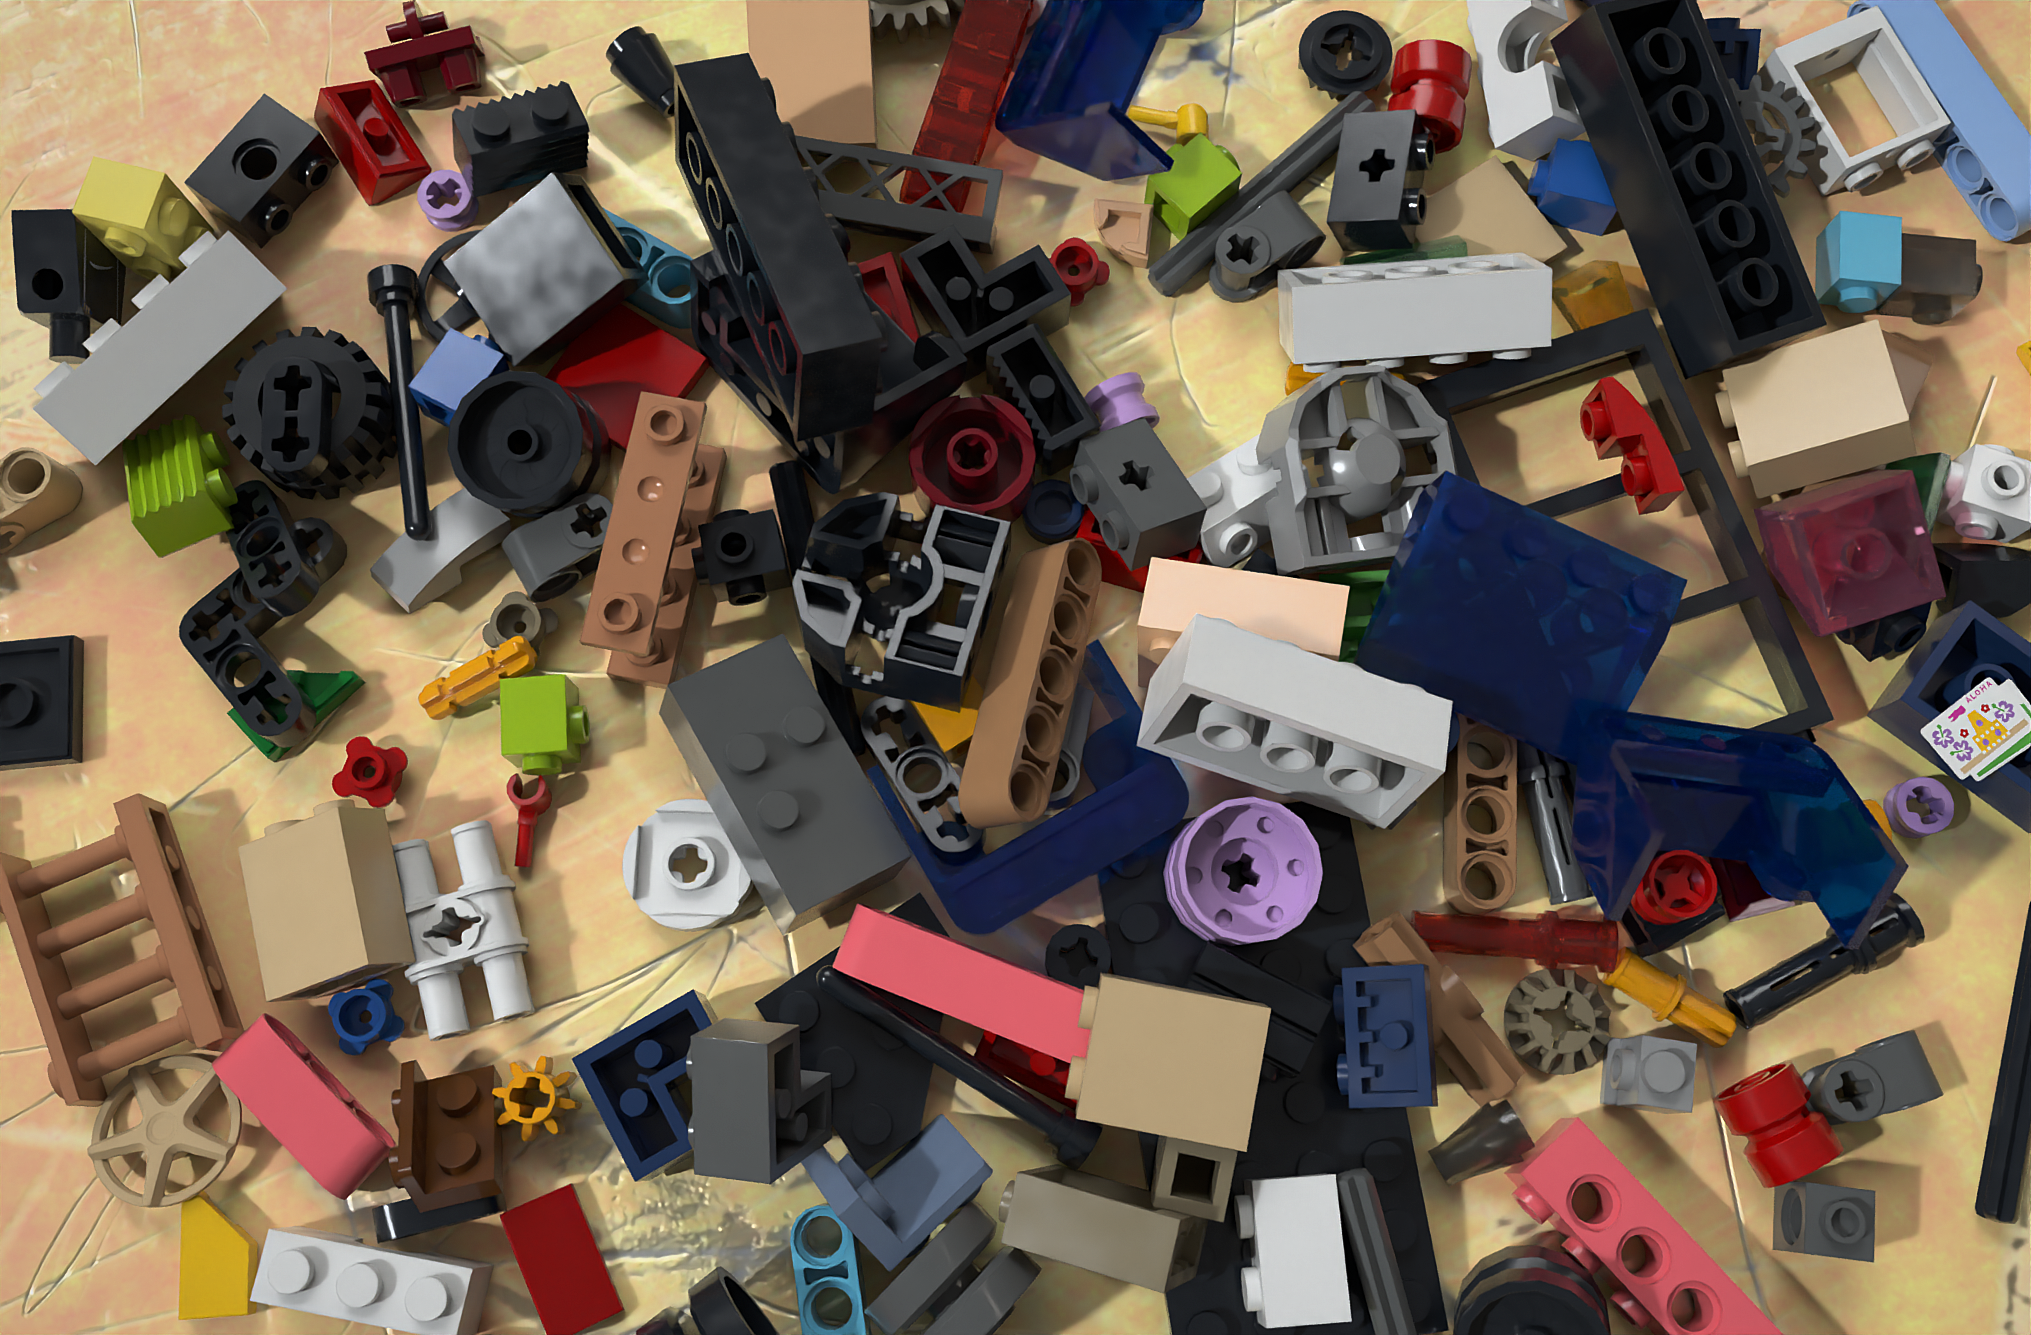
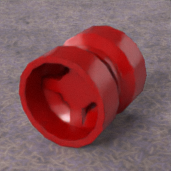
(1682, 878)

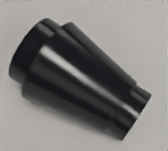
(644, 68)

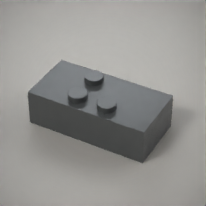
(783, 783)

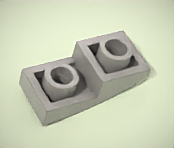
(428, 568)

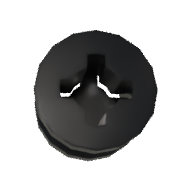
(1075, 965)

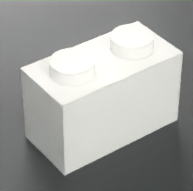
(1294, 1251)

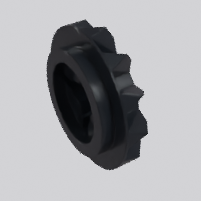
(1369, 55)

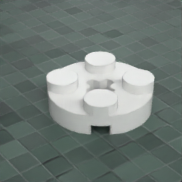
(661, 892)

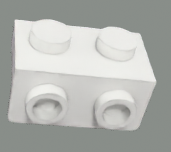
(1235, 501)

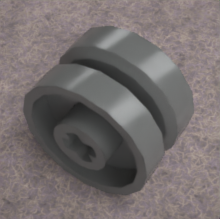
(952, 1286)

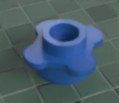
(347, 1012)

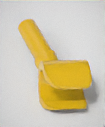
(1187, 121)

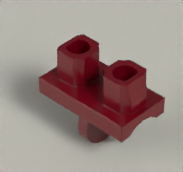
(401, 63)

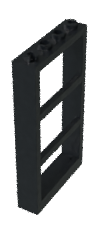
(1748, 579)

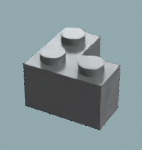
(753, 1102)

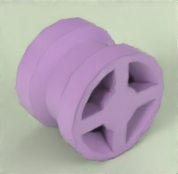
(1121, 401)

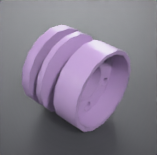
(1277, 859)

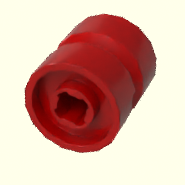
(1435, 82)
(1781, 1131)

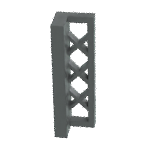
(897, 219)

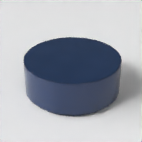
(1052, 512)

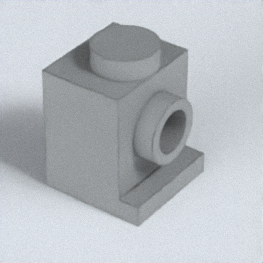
(1649, 1074)

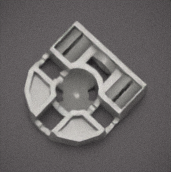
(1381, 420)

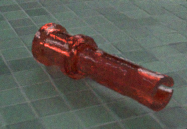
(1544, 939)

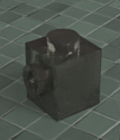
(1936, 279)

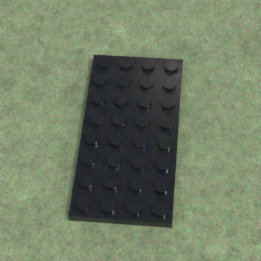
(1299, 1121)

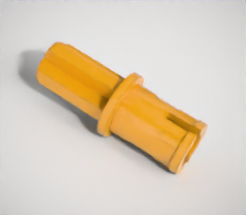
(1671, 999)

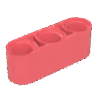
(304, 1106)

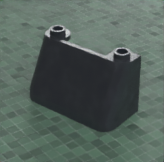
(910, 372)

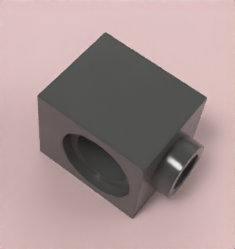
(1824, 1220)

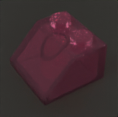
(1852, 550)

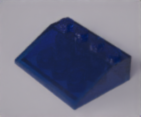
(1516, 616)

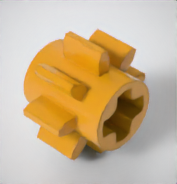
(525, 1113)

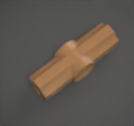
(1460, 1032)

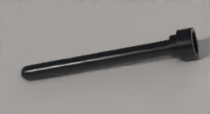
(394, 294)
(1068, 1136)

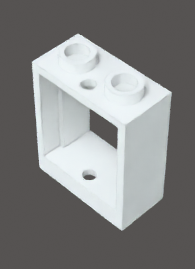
(1890, 77)

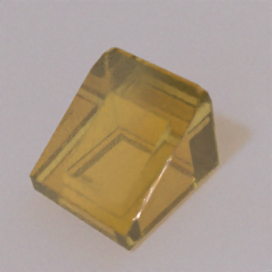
(1592, 294)

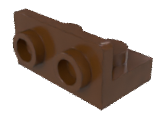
(447, 1136)

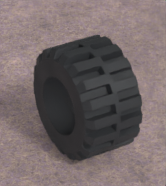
(359, 429)

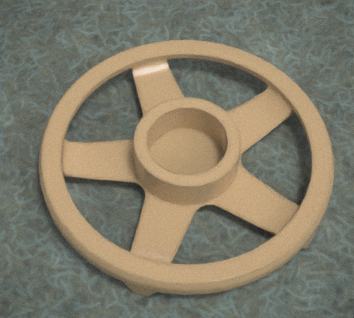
(164, 1133)

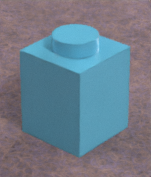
(1858, 261)

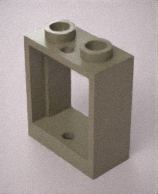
(1101, 1227)

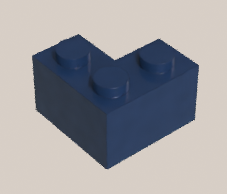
(637, 1084)

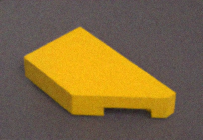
(215, 1263)

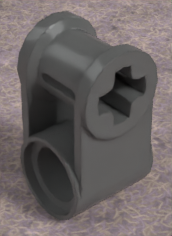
(1267, 240)
(559, 547)
(1874, 1080)

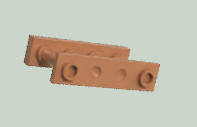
(646, 560)
(184, 957)

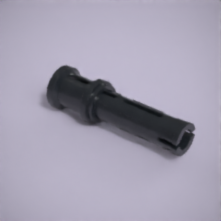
(1755, 999)

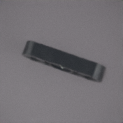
(286, 555)
(885, 750)

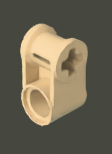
(27, 510)

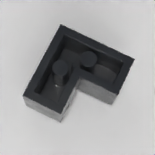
(979, 306)

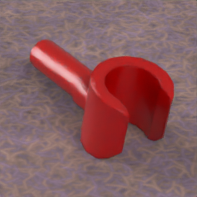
(528, 813)

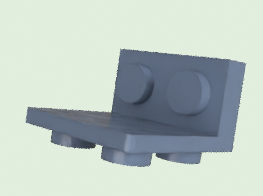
(907, 1196)

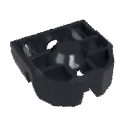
(923, 657)

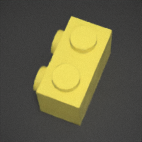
(139, 217)

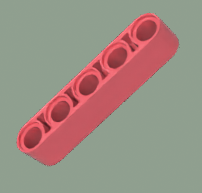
(963, 982)

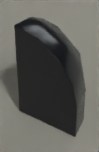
(1986, 574)

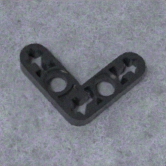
(241, 642)

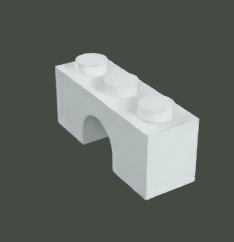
(1524, 100)
(371, 1284)

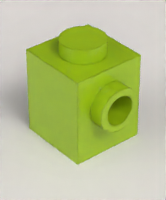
(1194, 187)
(542, 723)

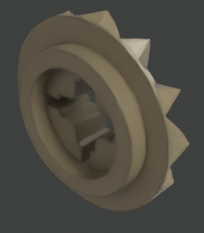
(1532, 1036)

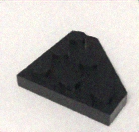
(875, 1078)

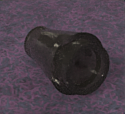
(1482, 1144)

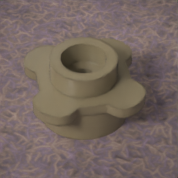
(518, 609)

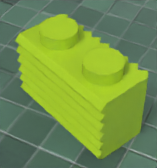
(178, 485)

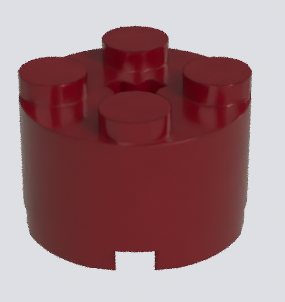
(972, 433)

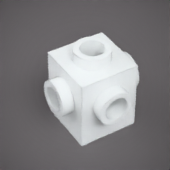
(1987, 494)

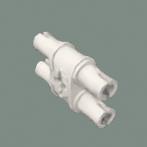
(491, 942)

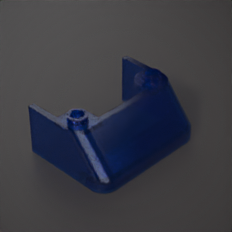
(1080, 80)
(1732, 797)
(1133, 804)

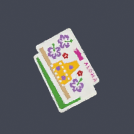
(1982, 729)

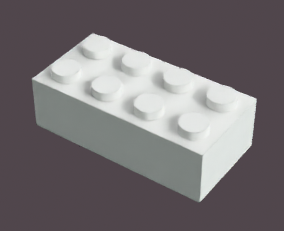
(1415, 310)
(158, 348)
(1295, 722)

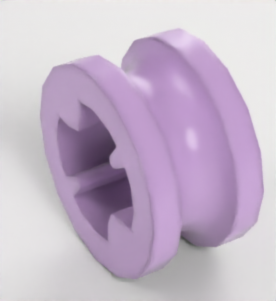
(447, 217)
(1925, 791)

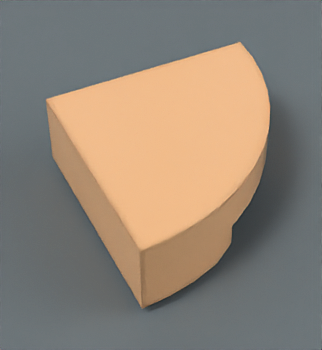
(1124, 229)

